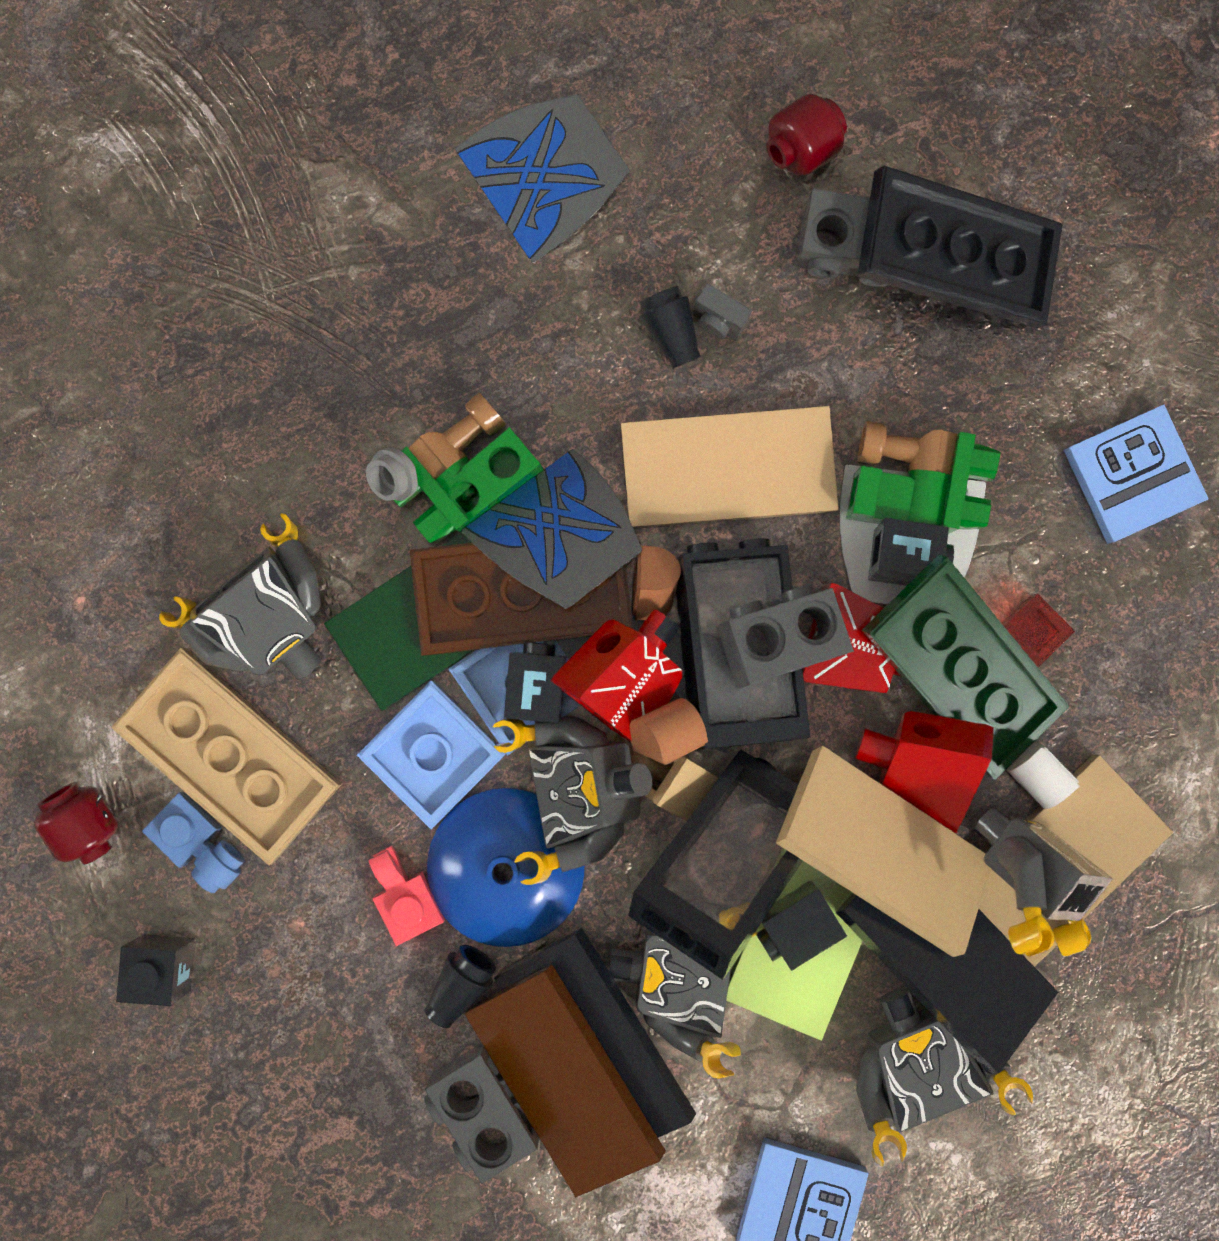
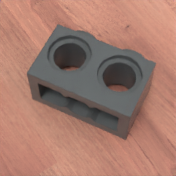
(845, 216)
(787, 646)
(490, 1109)

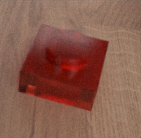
(1037, 628)

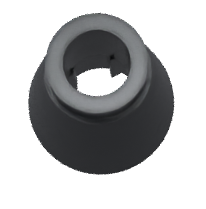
(671, 325)
(461, 982)

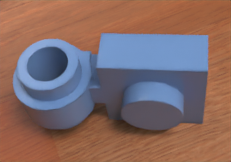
(185, 832)

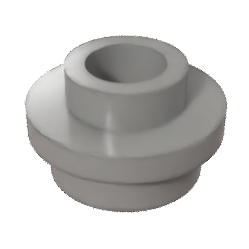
(392, 475)

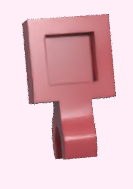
(406, 902)

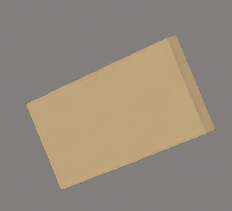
(729, 467)
(226, 755)
(1100, 822)
(885, 851)

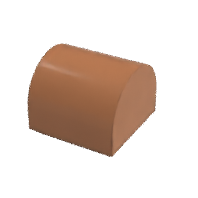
(654, 582)
(668, 732)

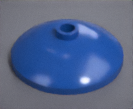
(461, 862)

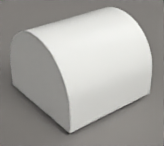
(1043, 776)

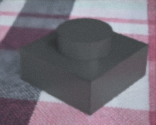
(720, 313)

